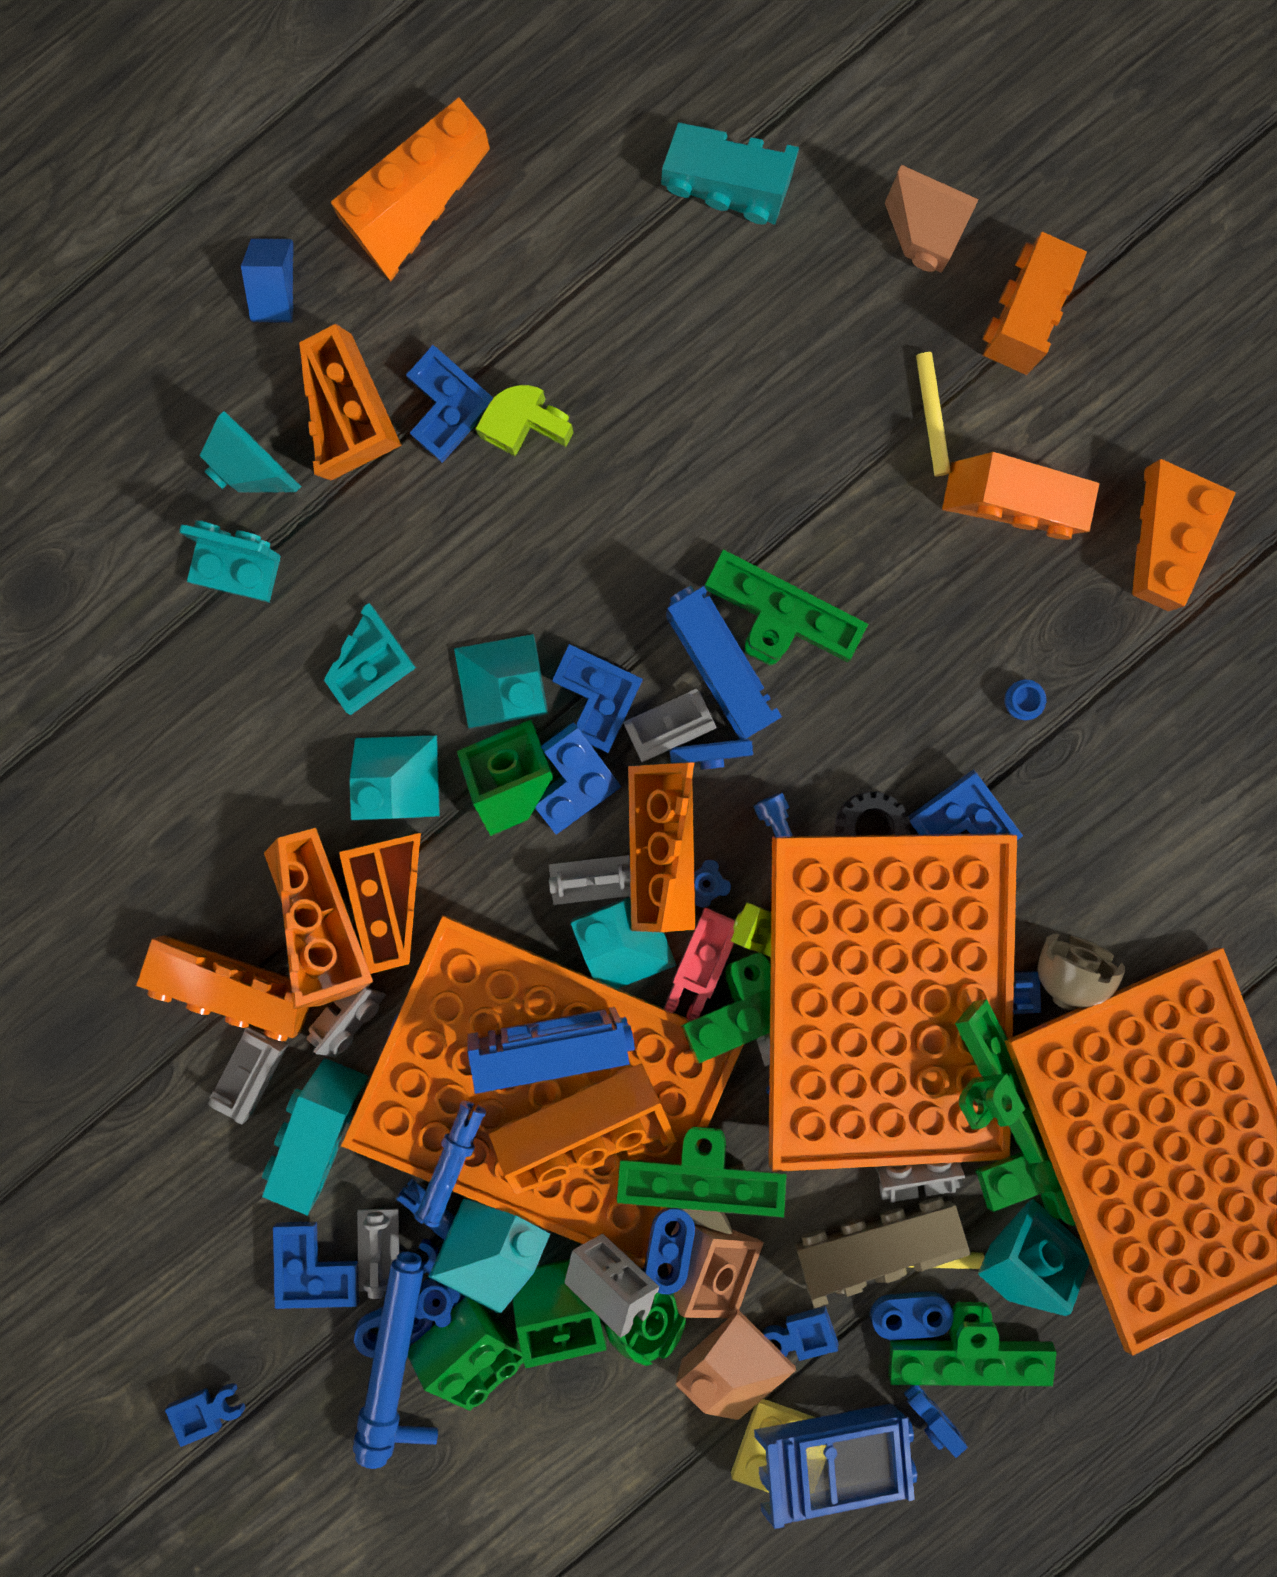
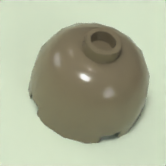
(1078, 972)

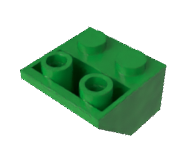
(554, 1320)
(466, 1356)

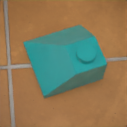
(241, 462)
(501, 681)
(394, 778)
(614, 951)
(488, 1254)
(1036, 1262)

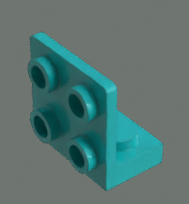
(231, 564)

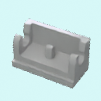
(669, 725)
(247, 1075)
(610, 1284)

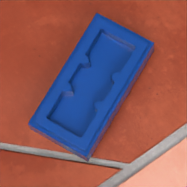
(711, 754)

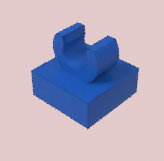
(1026, 992)

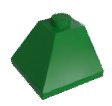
(506, 776)

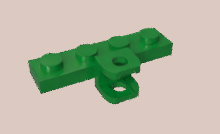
(782, 612)
(737, 1022)
(999, 1088)
(1017, 1180)
(702, 1181)
(972, 1356)

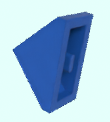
(269, 280)

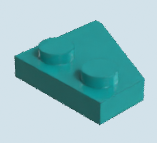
(368, 663)

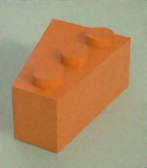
(1033, 303)
(344, 405)
(1021, 495)
(1177, 533)
(382, 897)

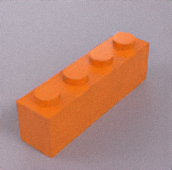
(411, 185)
(661, 847)
(318, 931)
(221, 985)
(582, 1130)

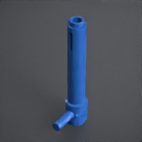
(379, 1416)

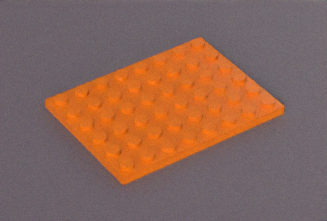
(868, 975)
(424, 1074)
(1162, 1144)

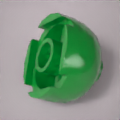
(654, 1336)

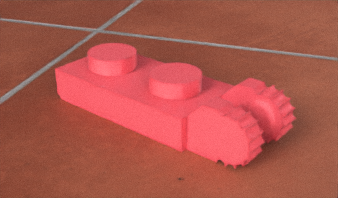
(702, 961)

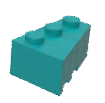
(728, 172)
(311, 1136)

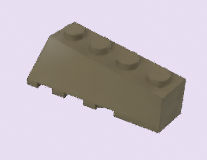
(881, 1249)

